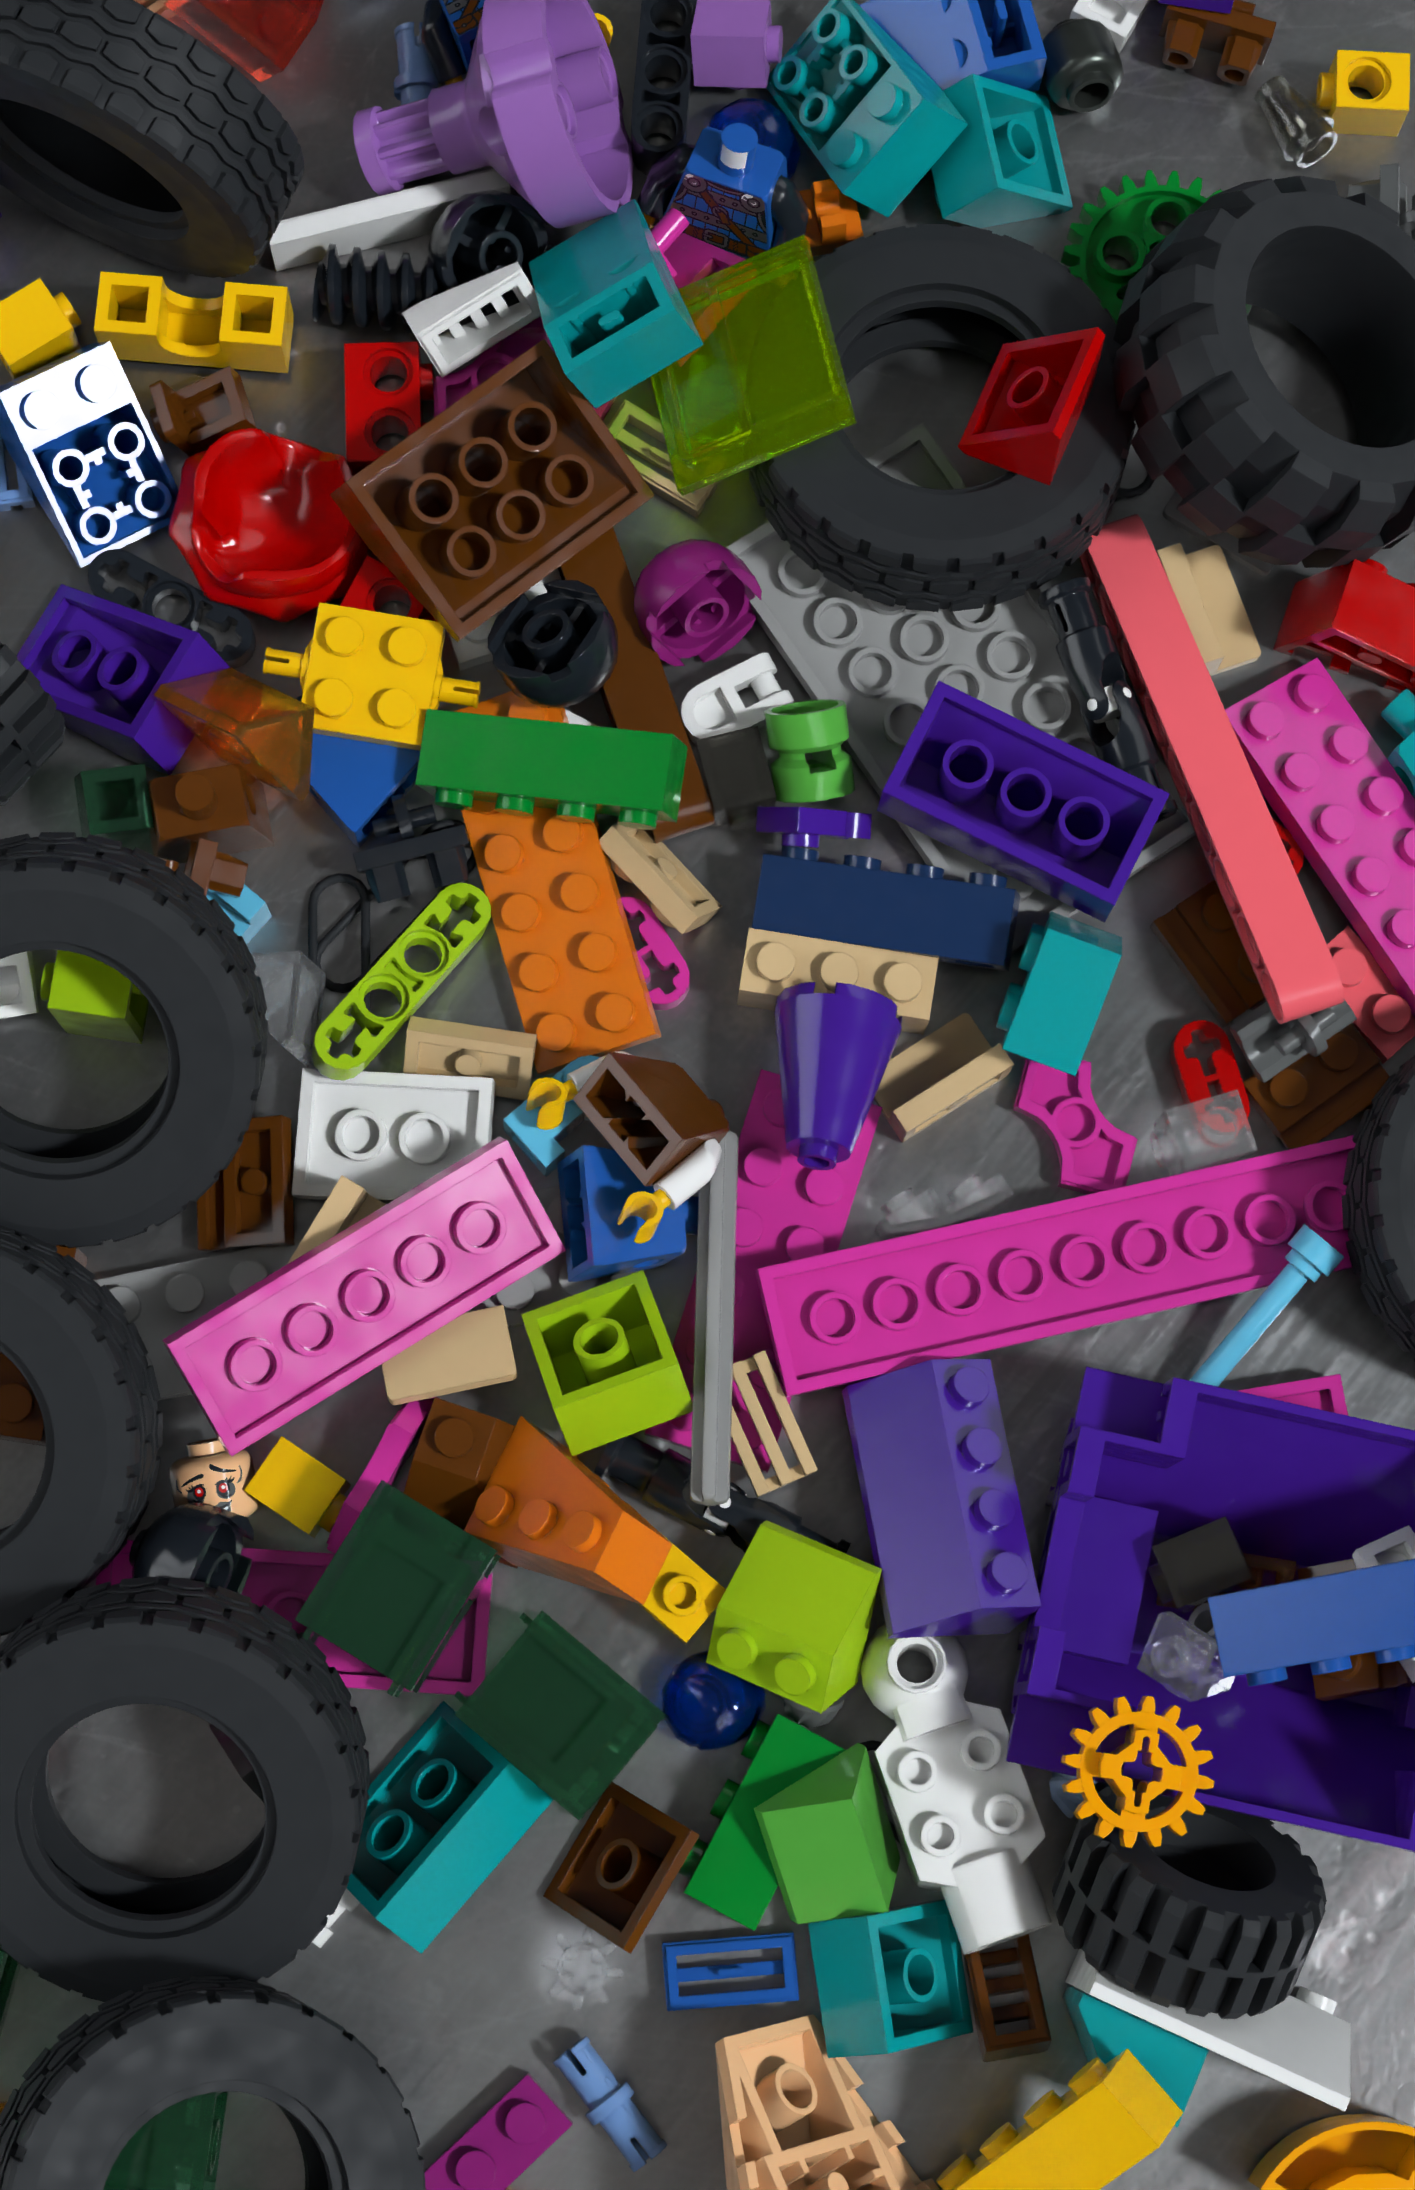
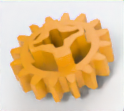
(1134, 1805)

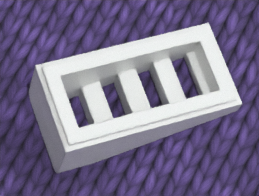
(448, 308)

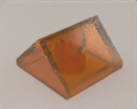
(247, 726)

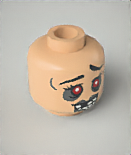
(213, 1478)

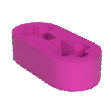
(662, 950)

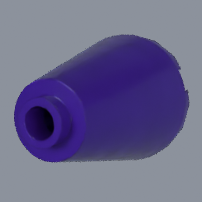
(831, 1066)

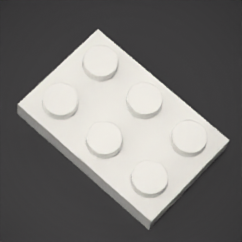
(386, 1130)

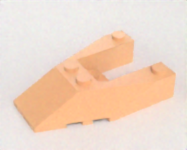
(798, 2119)

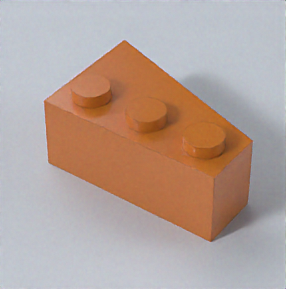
(564, 1520)

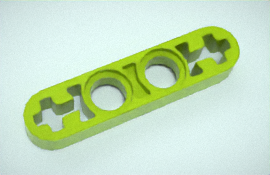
(406, 984)

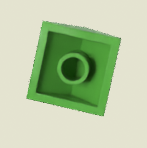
(832, 1841)

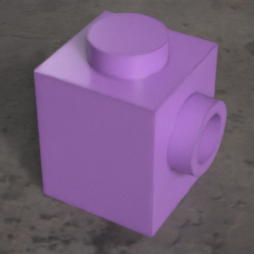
(734, 43)

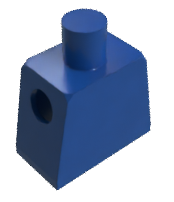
(357, 781)
(592, 1195)

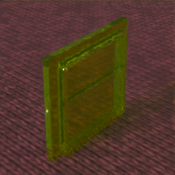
(764, 369)

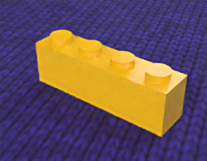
(1074, 2140)

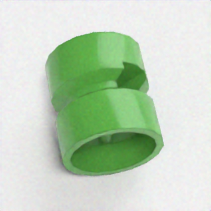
(816, 729)

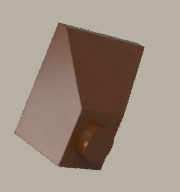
(455, 1460)

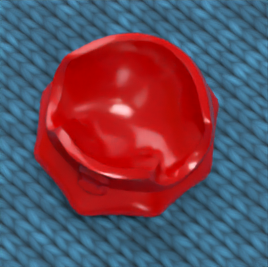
(263, 524)

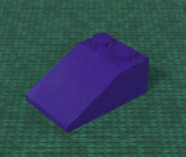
(104, 672)

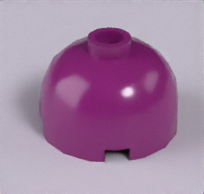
(695, 601)

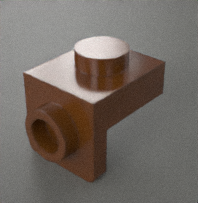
(201, 411)

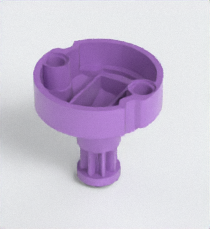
(532, 107)

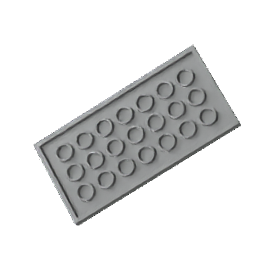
(892, 657)

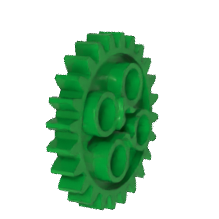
(1125, 228)

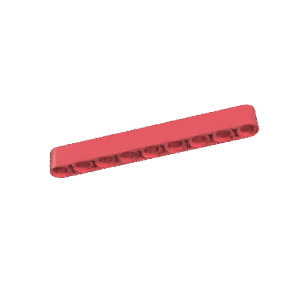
(1211, 773)

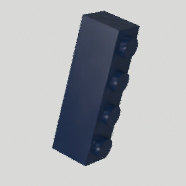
(888, 910)

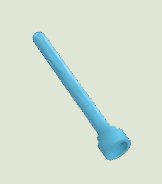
(1307, 1260)

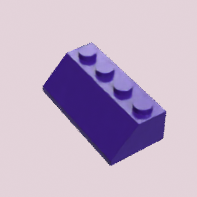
(1022, 801)
(941, 1500)

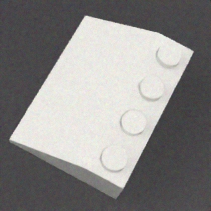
(1292, 2042)

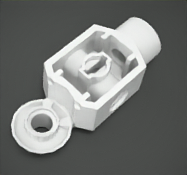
(953, 1794)

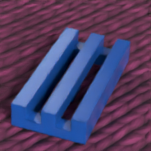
(785, 1966)

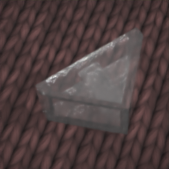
(293, 999)

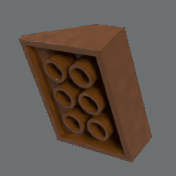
(494, 492)

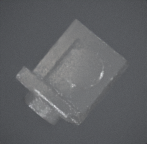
(1202, 1134)
(1183, 1659)

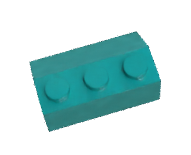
(438, 1827)

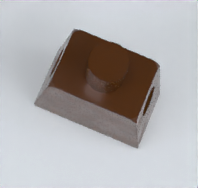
(209, 807)

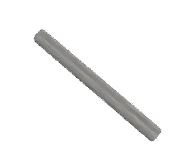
(714, 1331)

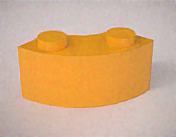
(1341, 2155)

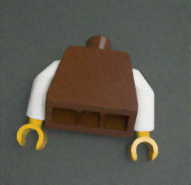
(650, 1118)

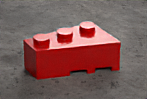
(1356, 619)

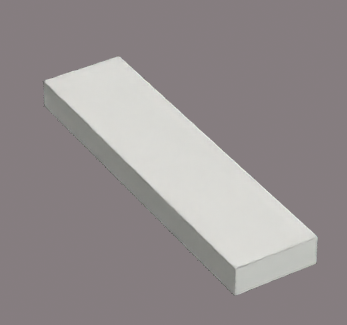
(374, 220)

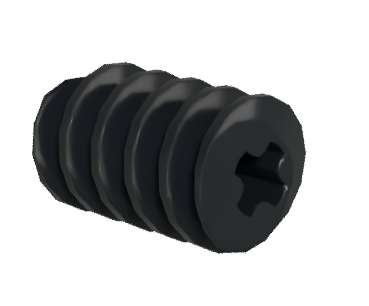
(370, 288)

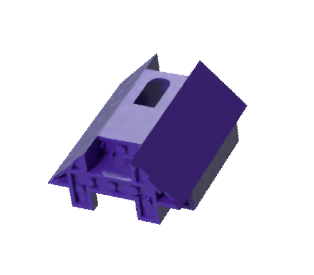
(1296, 1488)

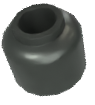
(1081, 65)

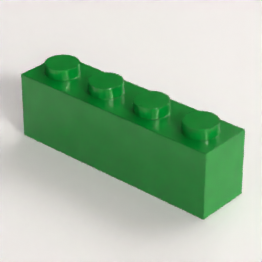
(551, 767)

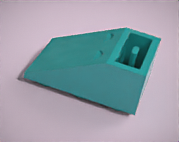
(864, 106)
(612, 306)

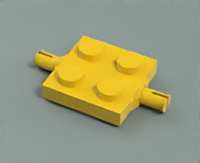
(372, 675)

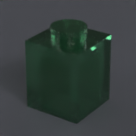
(113, 801)

